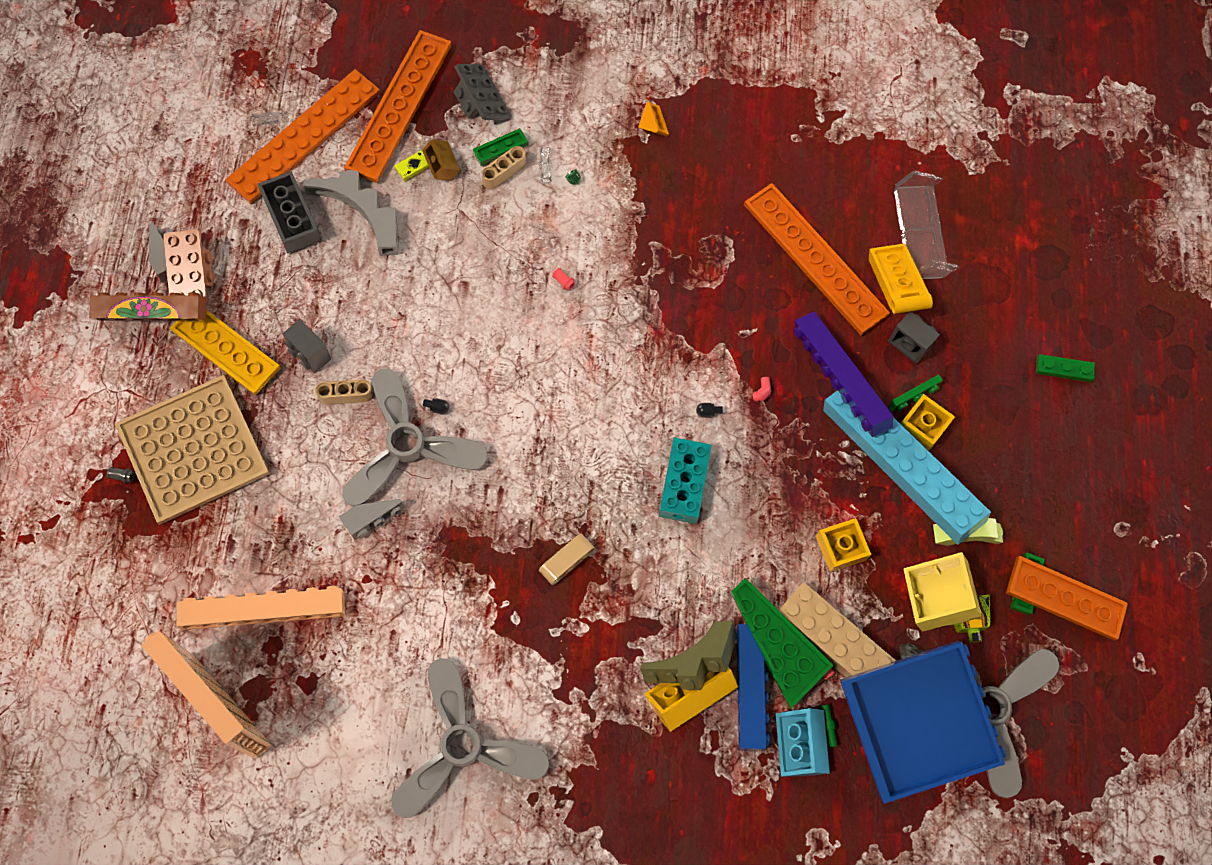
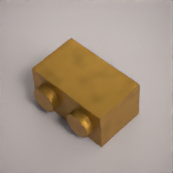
(441, 160)

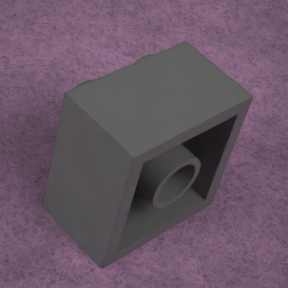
(913, 337)
(306, 346)

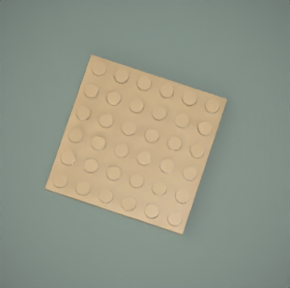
(191, 449)

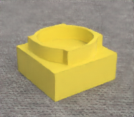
(942, 592)

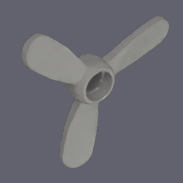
(446, 450)
(1022, 681)
(502, 755)

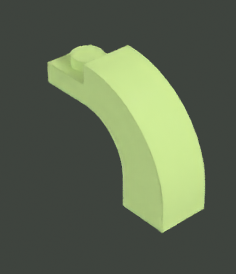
(989, 532)

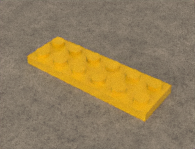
(228, 351)

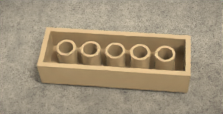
(833, 633)

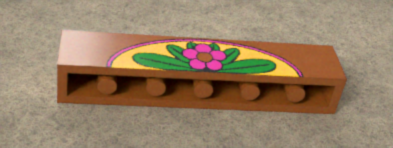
(147, 308)

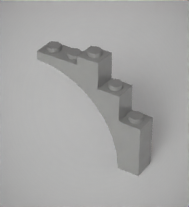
(366, 202)

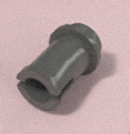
(126, 476)

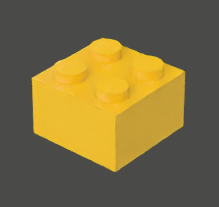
(927, 421)
(843, 545)

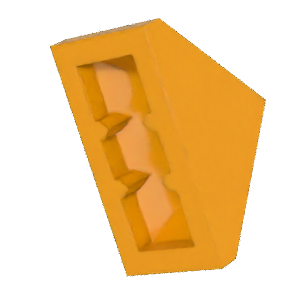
(653, 120)

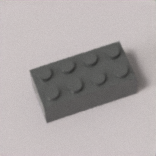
(289, 212)

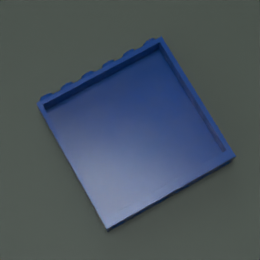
(923, 721)

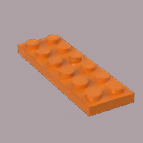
(1067, 598)

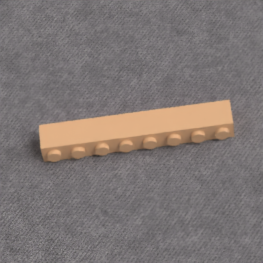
(260, 608)

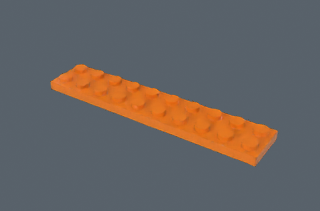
(398, 106)
(303, 135)
(816, 259)

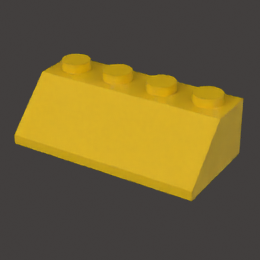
(678, 705)

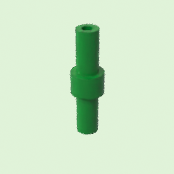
(829, 726)

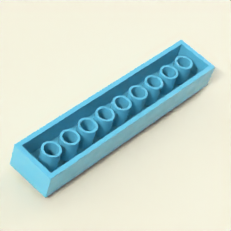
(915, 473)

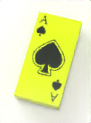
(412, 166)

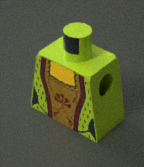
(977, 624)

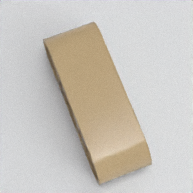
(506, 160)
(337, 387)
(566, 559)

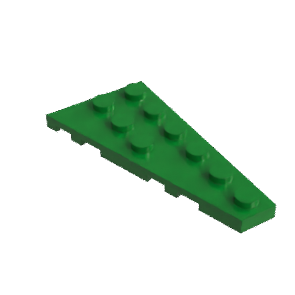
(788, 653)

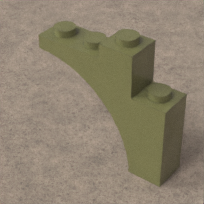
(690, 667)

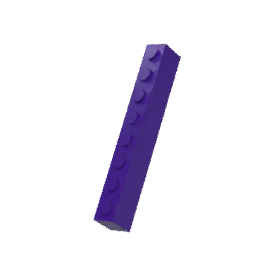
(843, 375)

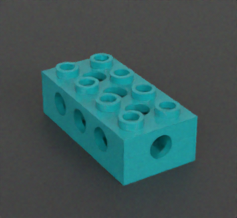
(674, 487)

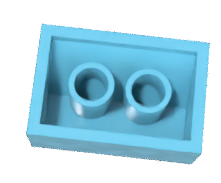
(802, 743)

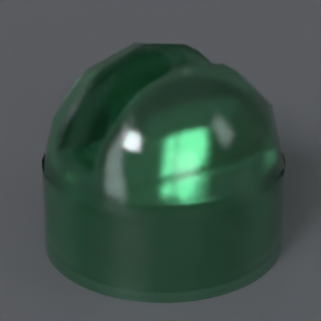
(573, 177)

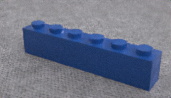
(751, 693)

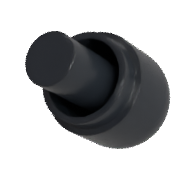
(437, 405)
(707, 410)

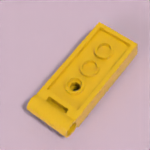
(899, 279)

